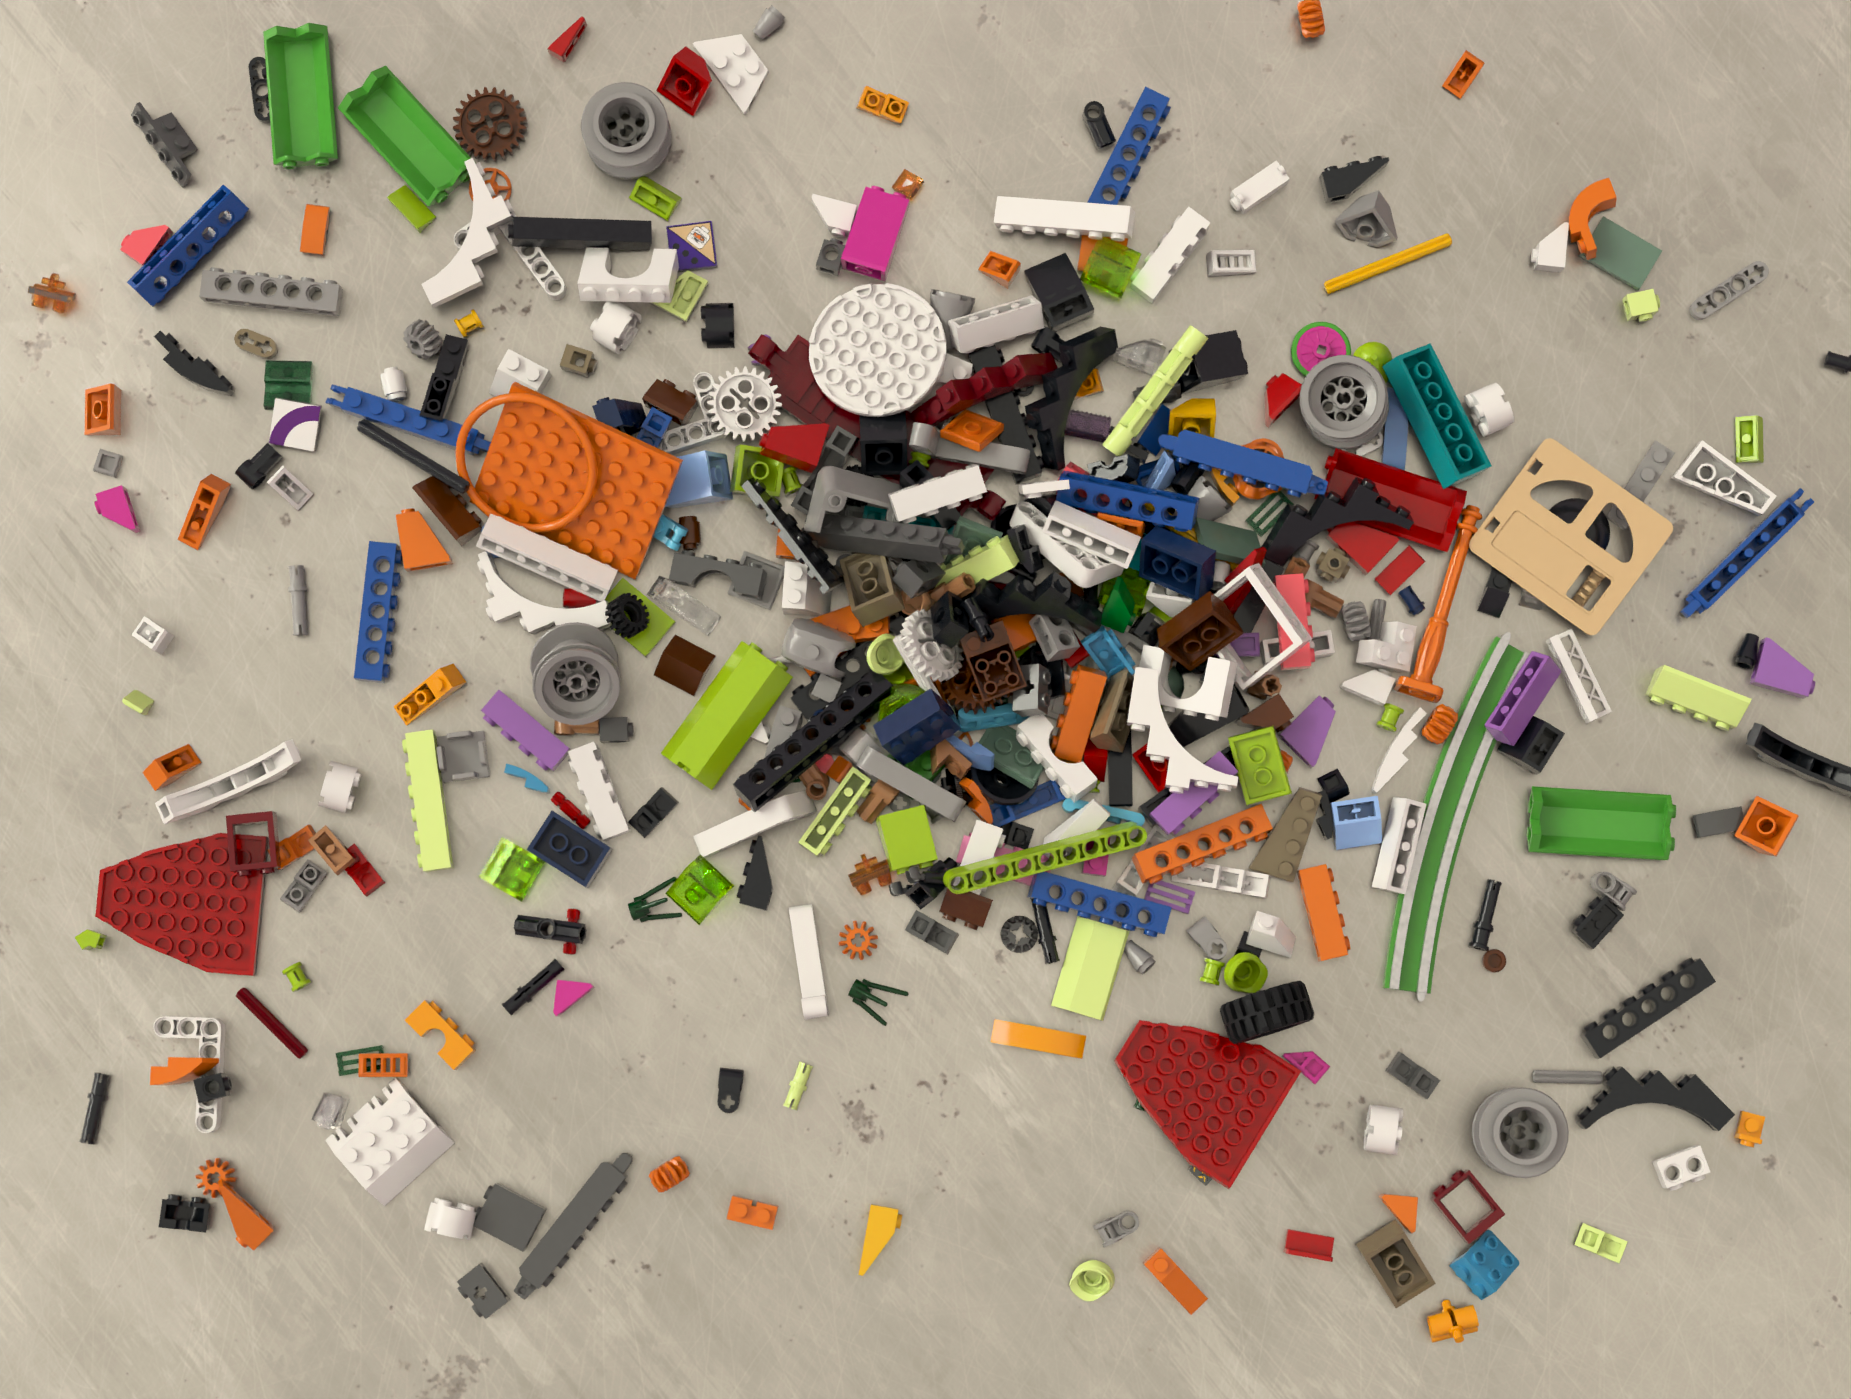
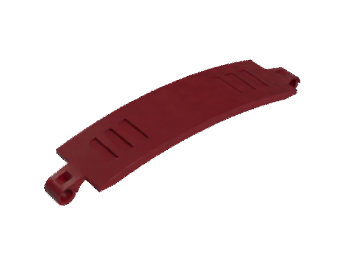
(808, 403)

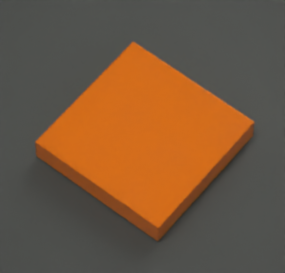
(972, 430)

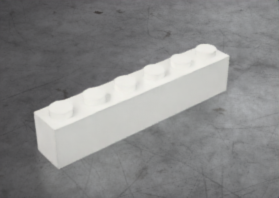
(1064, 217)
(546, 557)

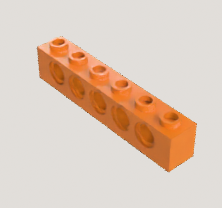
(1253, 817)

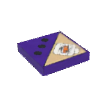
(693, 245)

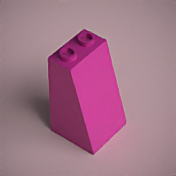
(875, 233)

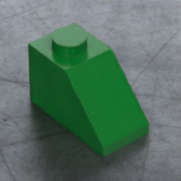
(1118, 607)

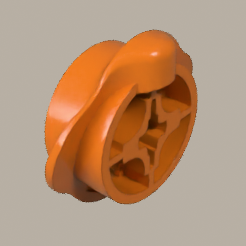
(1250, 491)

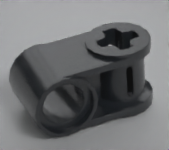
(729, 1084)

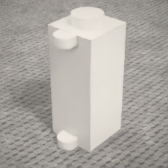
(1259, 187)

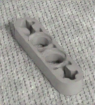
(1729, 291)

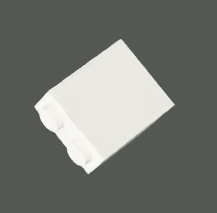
(802, 593)

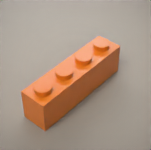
(1078, 714)
(1323, 913)

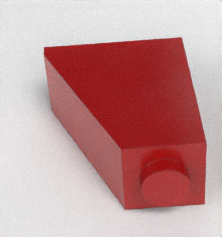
(795, 444)
(1361, 544)

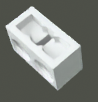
(1679, 1161)

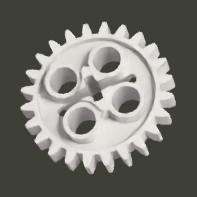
(729, 417)
(929, 655)

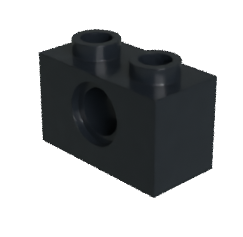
(949, 620)

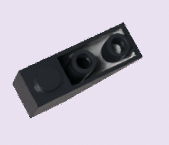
(1345, 181)
(917, 474)
(758, 883)

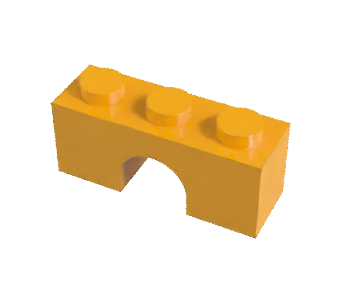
(457, 1047)

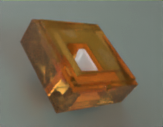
(908, 184)

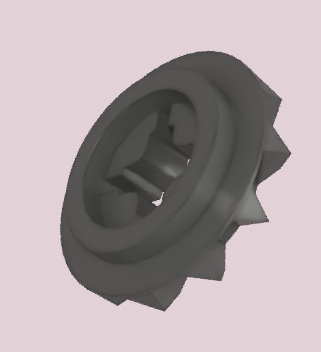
(1009, 938)

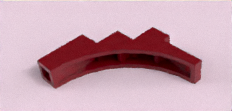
(985, 384)

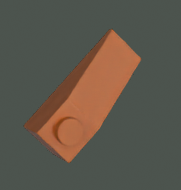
(204, 510)
(248, 1223)
(1175, 1280)

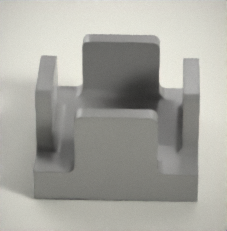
(462, 756)

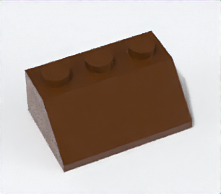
(449, 509)
(1199, 631)

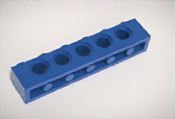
(1148, 102)
(188, 234)
(1139, 495)
(377, 553)
(1157, 913)

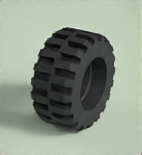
(1267, 1012)

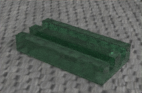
(1255, 526)
(341, 1063)

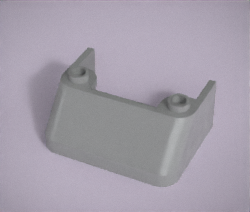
(836, 484)

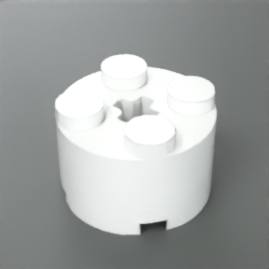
(615, 326)
(1489, 409)
(339, 787)
(1383, 1129)
(449, 1219)

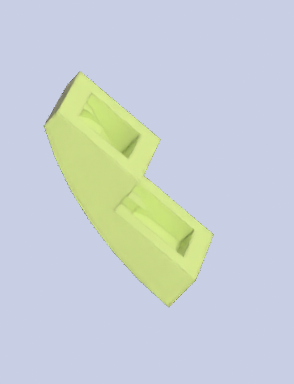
(1601, 1243)

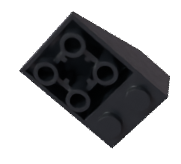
(1060, 292)

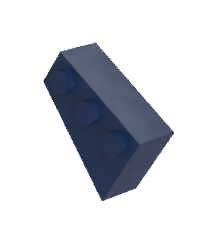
(620, 414)

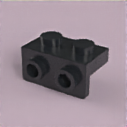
(1597, 921)

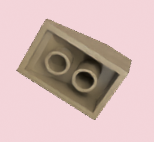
(871, 587)
(1395, 1263)

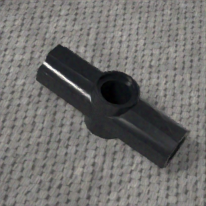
(562, 930)

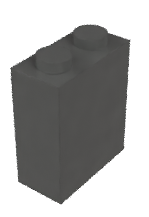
(509, 1216)

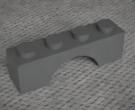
(835, 454)
(690, 570)

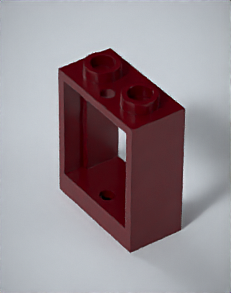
(247, 819)
(1481, 1225)

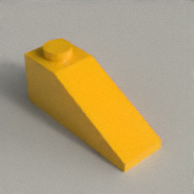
(879, 1230)

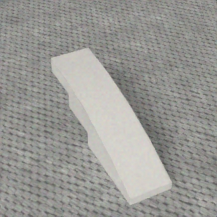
(1394, 758)
(1225, 879)
(1129, 881)

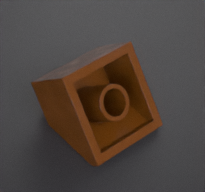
(671, 401)
(1267, 714)
(966, 907)

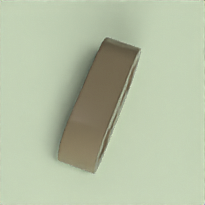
(253, 348)

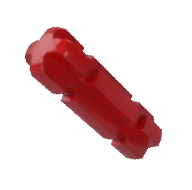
(570, 810)
(572, 915)

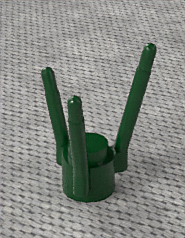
(640, 908)
(861, 991)

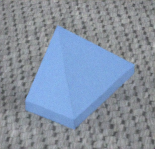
(1162, 473)

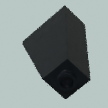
(1191, 728)

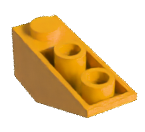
(430, 693)

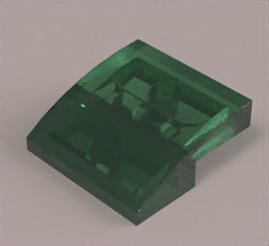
(288, 381)

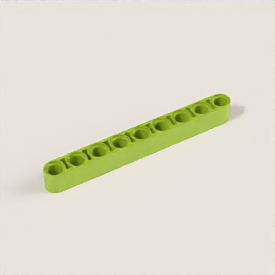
(1035, 853)

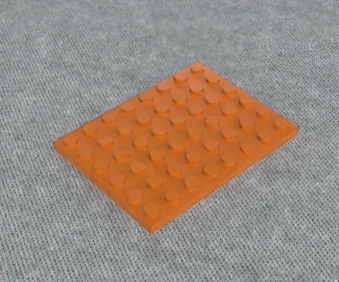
(541, 472)

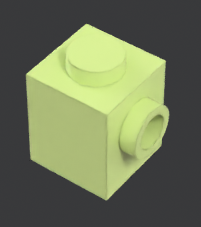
(1641, 305)

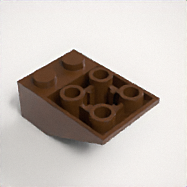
(993, 663)

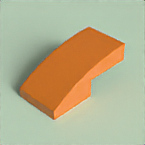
(314, 229)
(979, 803)
(295, 846)

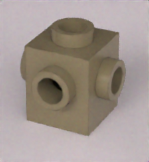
(1331, 573)

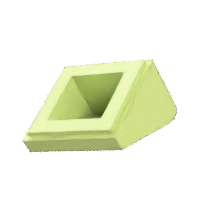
(138, 702)

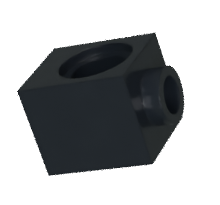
(202, 1087)

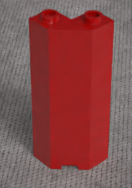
(1431, 506)

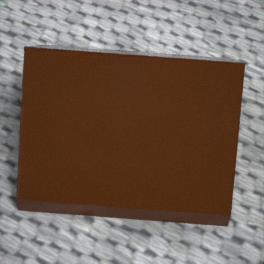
(684, 665)

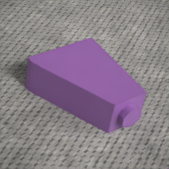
(1781, 671)
(1310, 730)

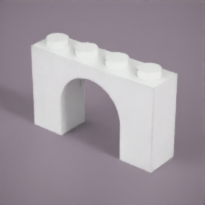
(653, 285)
(1212, 697)

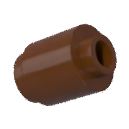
(693, 536)

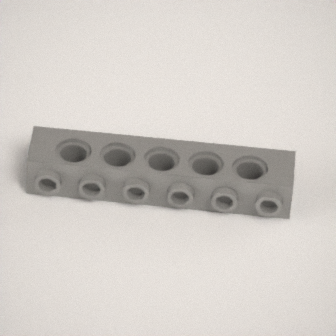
(328, 304)

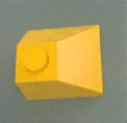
(1195, 416)

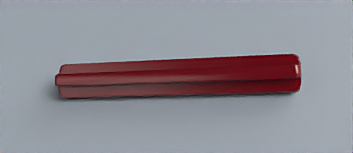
(272, 1023)

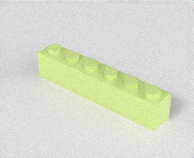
(428, 801)

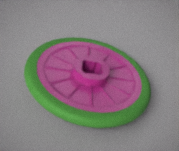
(1318, 335)

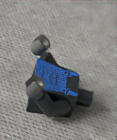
(926, 885)

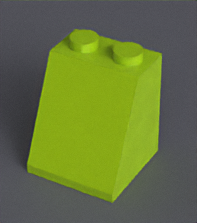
(907, 839)

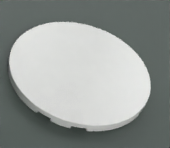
(877, 350)

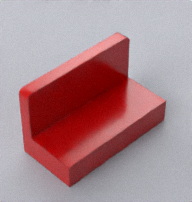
(1309, 1245)

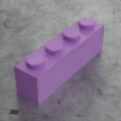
(1522, 698)
(526, 730)
(1178, 807)

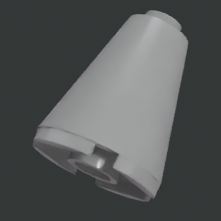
(948, 307)
(1211, 501)

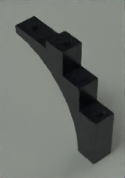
(1061, 385)
(1358, 504)
(1049, 598)
(1804, 763)
(1690, 1095)

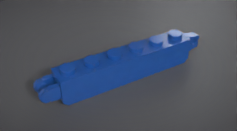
(405, 419)
(1243, 462)
(1745, 554)

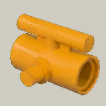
(1452, 1322)

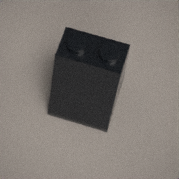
(1215, 364)
(883, 444)

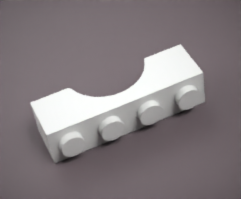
(1073, 778)

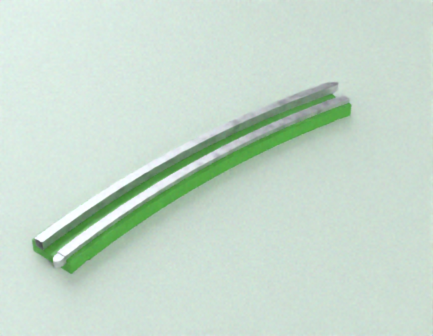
(1447, 809)

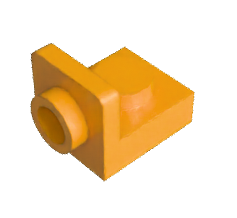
(1749, 1128)

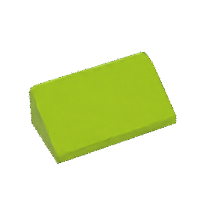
(655, 197)
(411, 208)
(1749, 439)

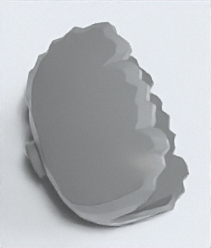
(815, 646)

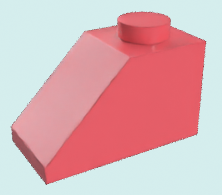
(145, 243)

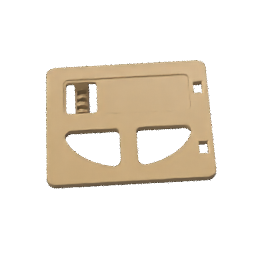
(1549, 554)

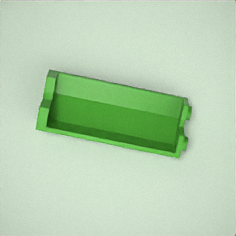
(300, 96)
(406, 136)
(1600, 823)

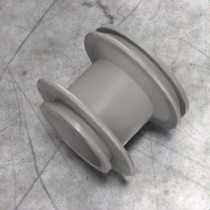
(629, 157)
(1356, 428)
(595, 690)
(1549, 1140)

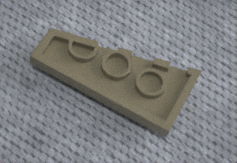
(1286, 843)

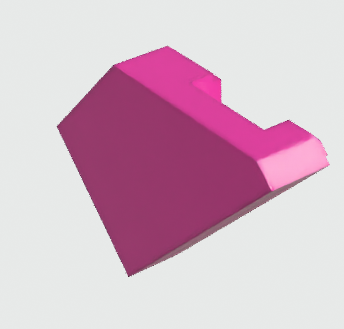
(1309, 1063)

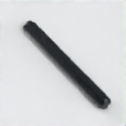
(413, 456)

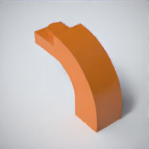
(1589, 202)

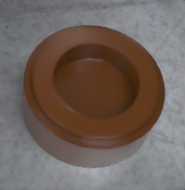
(1494, 960)

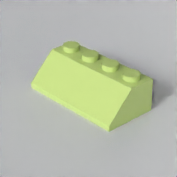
(1697, 697)

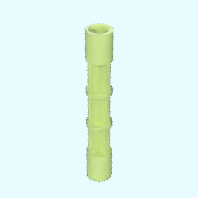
(1155, 391)

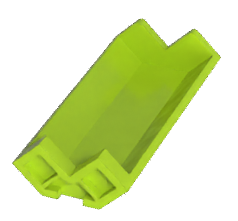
(727, 714)

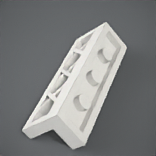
(1563, 660)

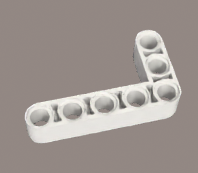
(532, 262)
(704, 425)
(1075, 563)
(749, 824)
(808, 962)
(205, 1040)

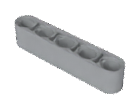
(911, 783)

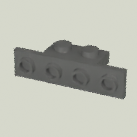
(168, 140)

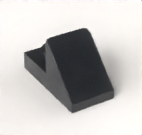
(1495, 594)
(1146, 629)

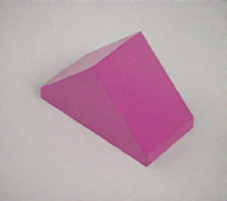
(568, 994)

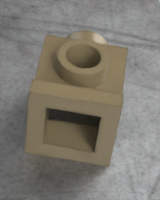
(570, 357)

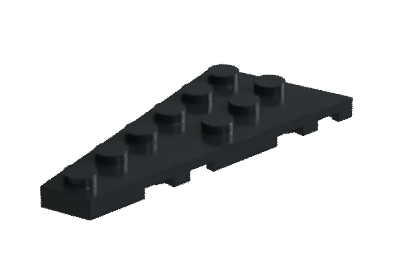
(797, 541)

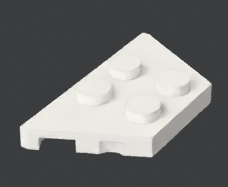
(734, 66)

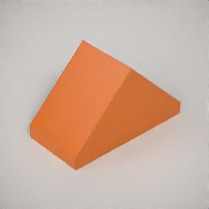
(1463, 74)
(1000, 268)
(1403, 1208)

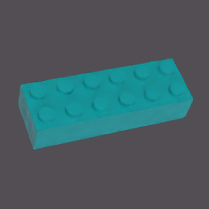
(1436, 416)

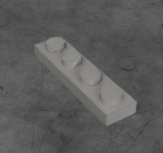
(1643, 479)

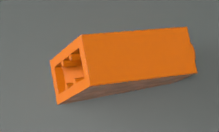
(419, 543)

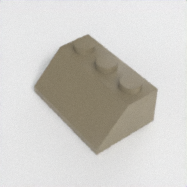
(1112, 715)

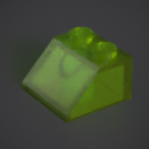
(699, 889)

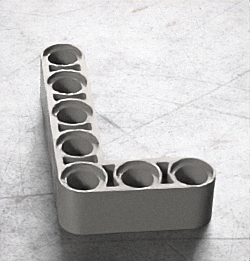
(994, 456)

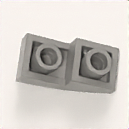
(303, 886)

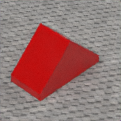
(1095, 760)

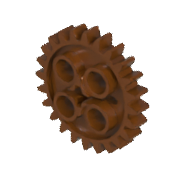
(497, 142)
(966, 694)

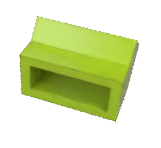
(90, 939)

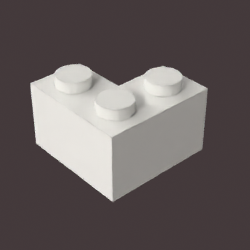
(1392, 650)

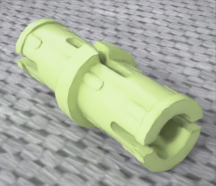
(798, 1085)

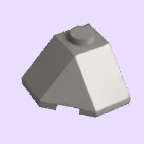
(1368, 220)

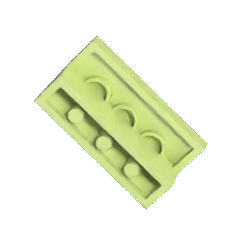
(1090, 968)

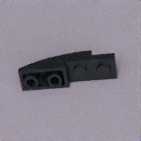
(198, 372)
(445, 378)

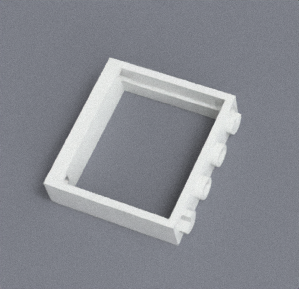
(1281, 612)

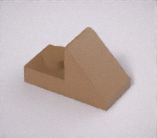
(947, 755)
(331, 850)

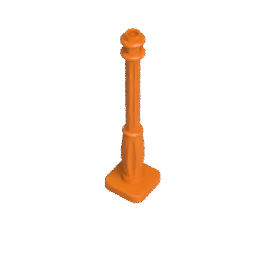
(1431, 646)

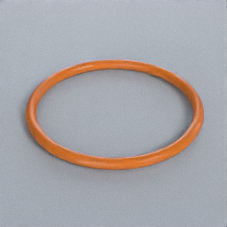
(562, 413)

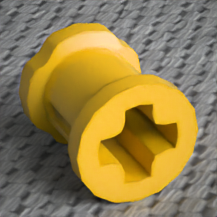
(468, 323)

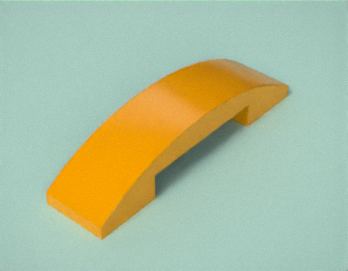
(1038, 1038)

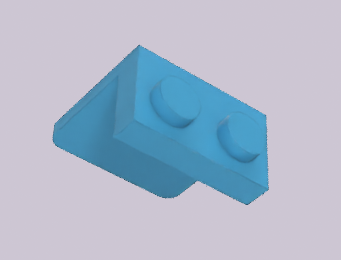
(1106, 652)
(1485, 1265)

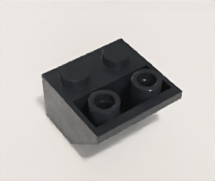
(1534, 745)

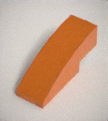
(181, 1070)

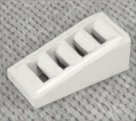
(1214, 270)

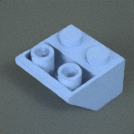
(1356, 822)

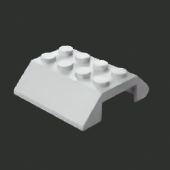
(389, 1143)

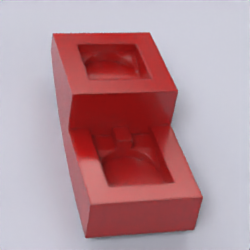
(1399, 570)
(363, 872)

